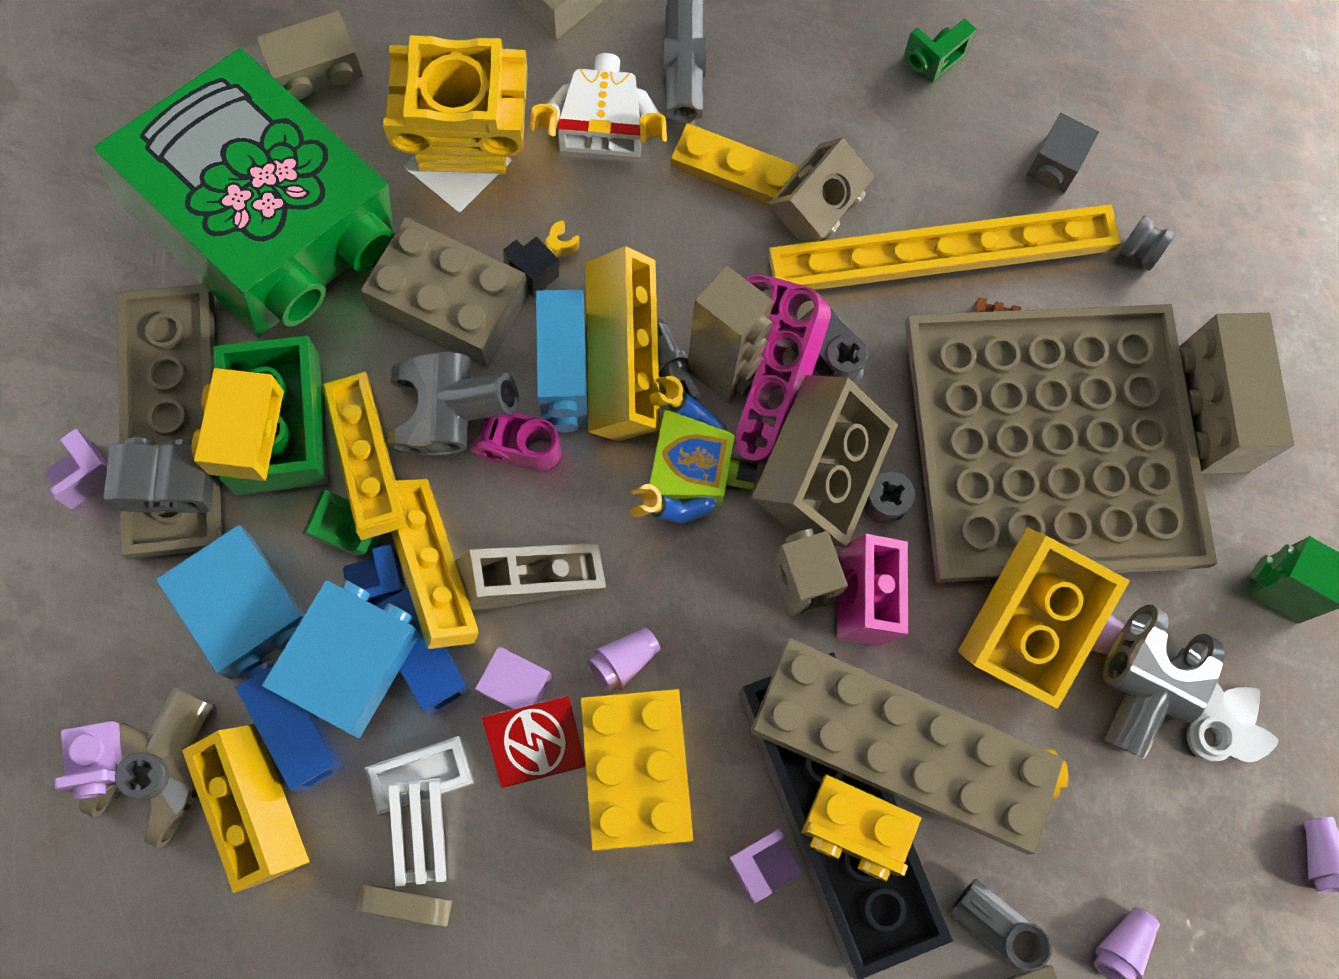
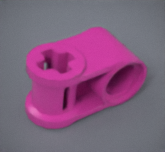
(509, 437)

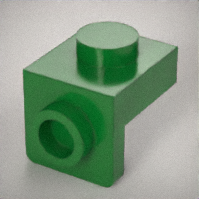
(334, 525)

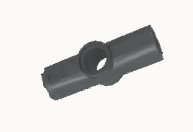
(684, 60)

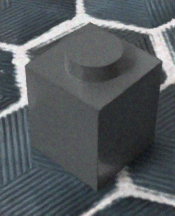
(1062, 153)

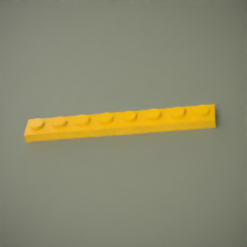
(947, 248)

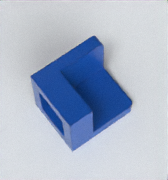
(377, 575)

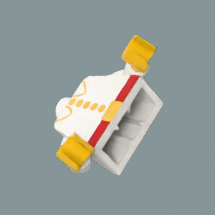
(601, 112)

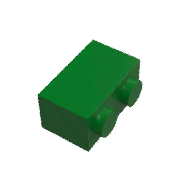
(1298, 580)

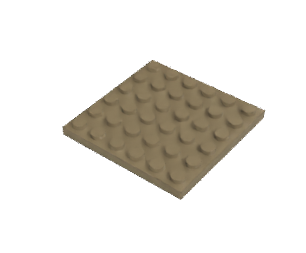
(1060, 430)

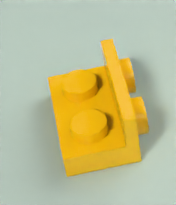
(861, 827)

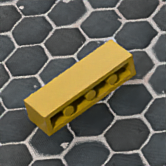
(622, 345)

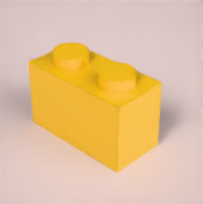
(237, 424)

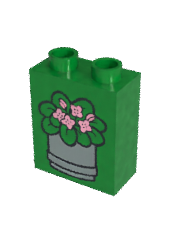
(249, 192)

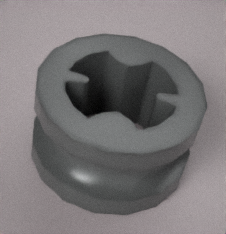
(126, 776)

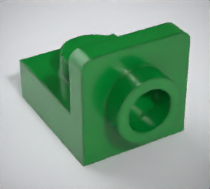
(942, 52)

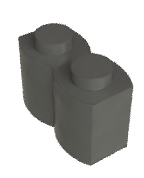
(156, 478)

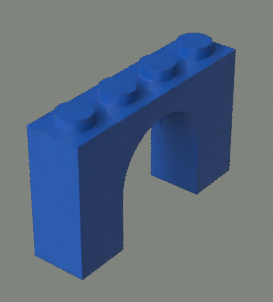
(297, 736)

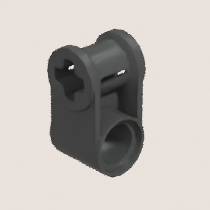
(839, 346)

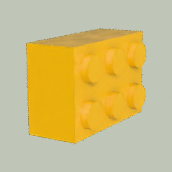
(1042, 617)
(636, 770)

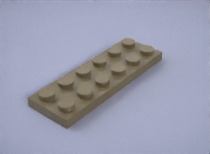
(162, 371)
(908, 746)

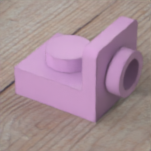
(90, 759)

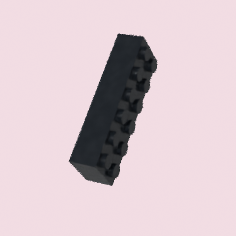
(869, 918)

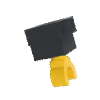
(540, 259)

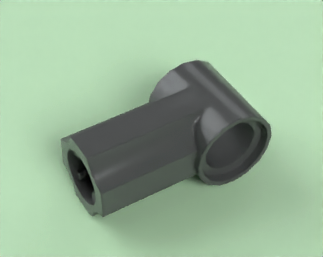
(998, 925)

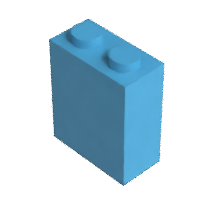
(562, 358)
(233, 603)
(343, 657)

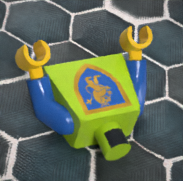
(690, 460)

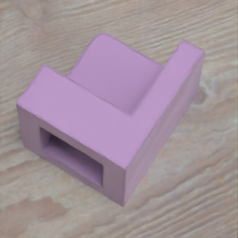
(78, 473)
(513, 681)
(764, 865)

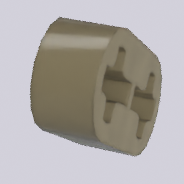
(403, 905)

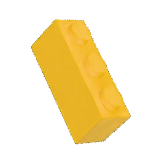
(245, 806)

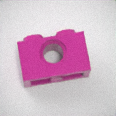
(876, 597)

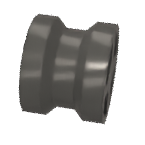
(1147, 243)
(881, 505)

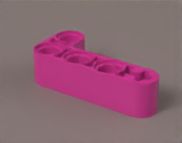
(772, 372)

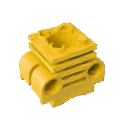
(457, 103)

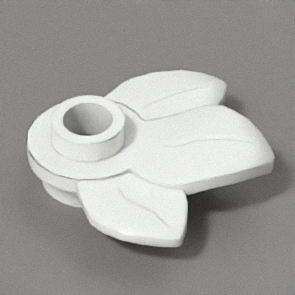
(1232, 721)

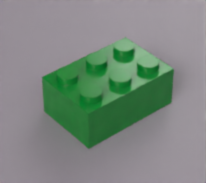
(300, 439)

